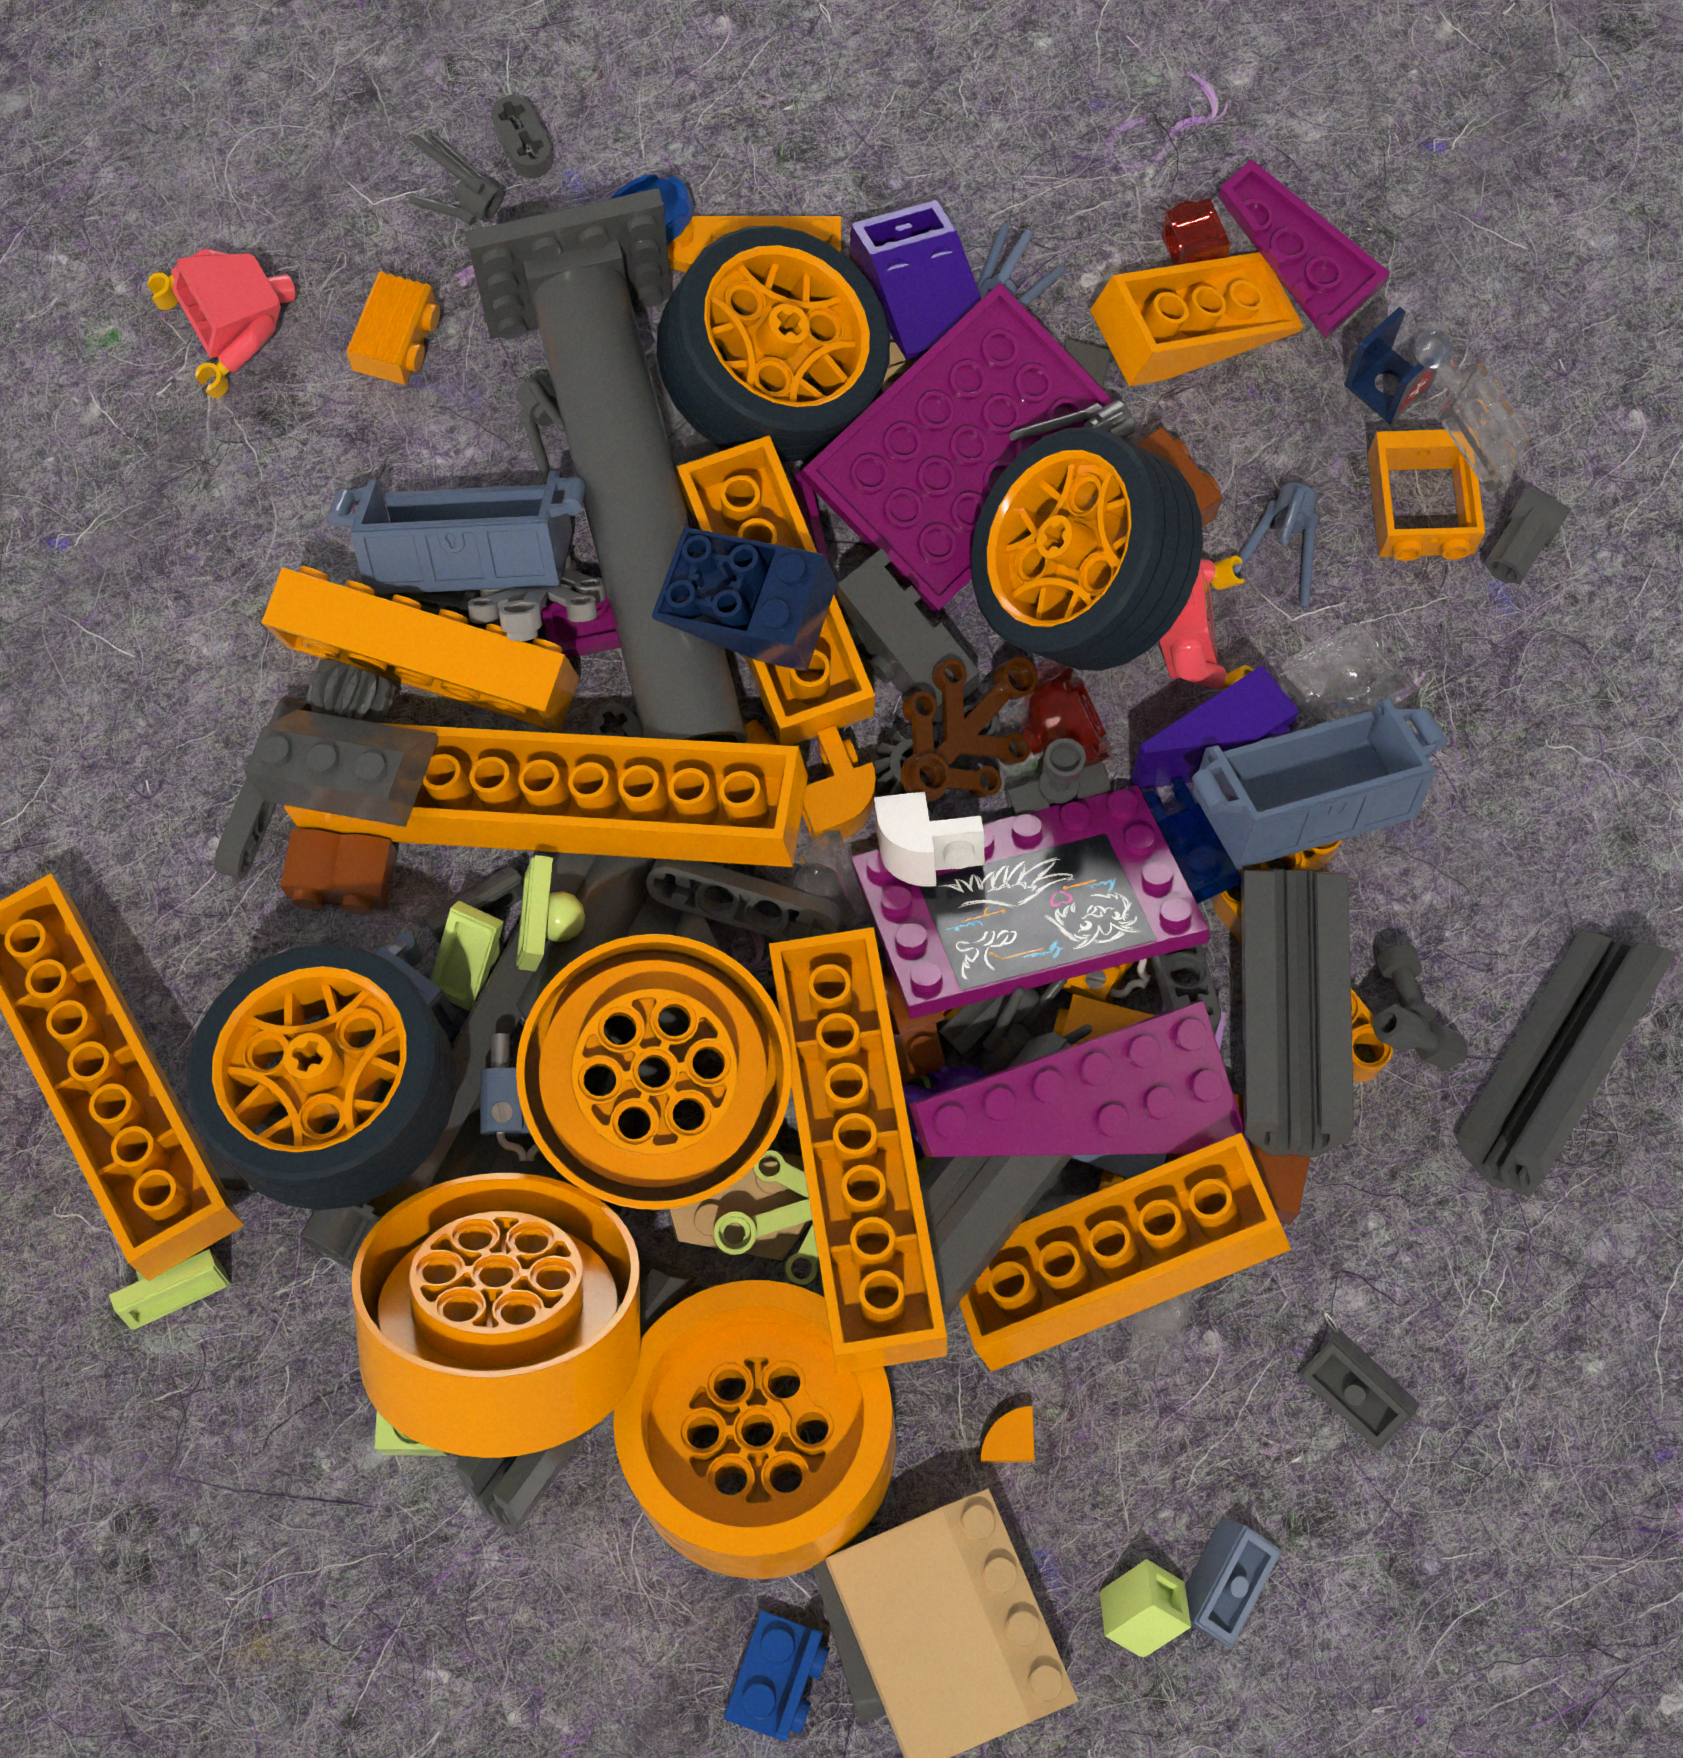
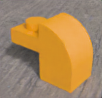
(846, 796)

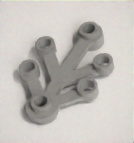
(521, 607)

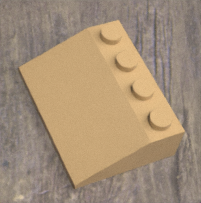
(950, 1629)

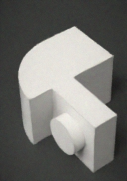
(917, 847)

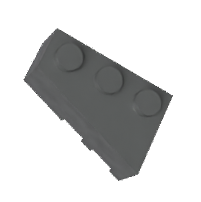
(897, 634)

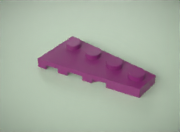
(1306, 252)

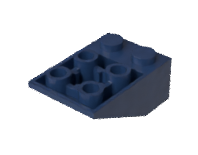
(748, 596)

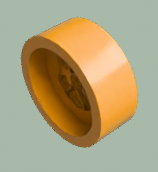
(639, 981)
(497, 1314)
(755, 1337)

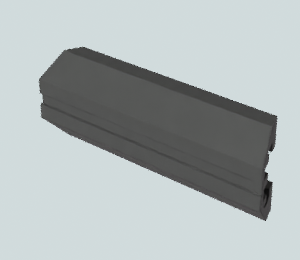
(1296, 1011)
(1559, 1059)
(982, 1200)
(513, 1485)

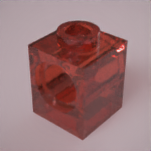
(1194, 233)

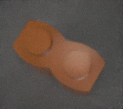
(339, 870)

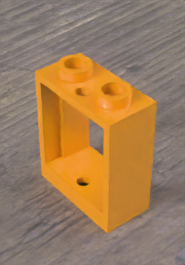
(1418, 452)

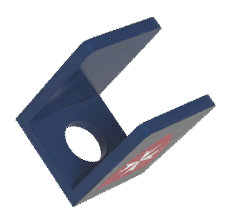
(1375, 358)

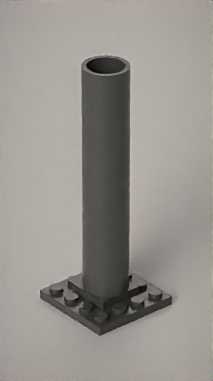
(578, 283)

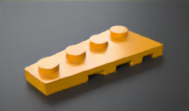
(707, 229)

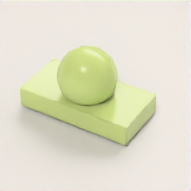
(544, 914)
(466, 954)
(170, 1291)

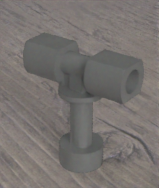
(1061, 780)
(1412, 1021)

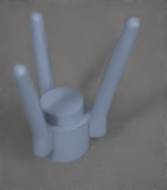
(986, 284)
(1292, 515)

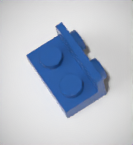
(775, 1677)

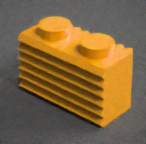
(393, 329)

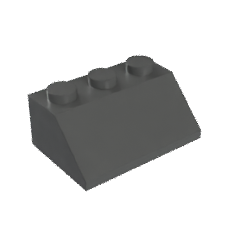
(341, 766)

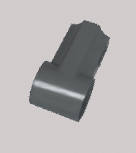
(1529, 528)
(970, 1024)

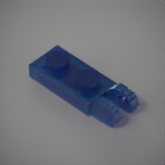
(1194, 844)

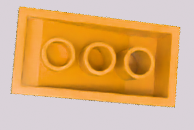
(1192, 315)

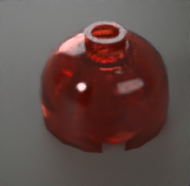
(1064, 712)

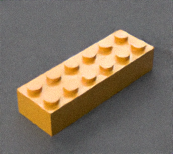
(750, 498)
(421, 647)
(1123, 1252)

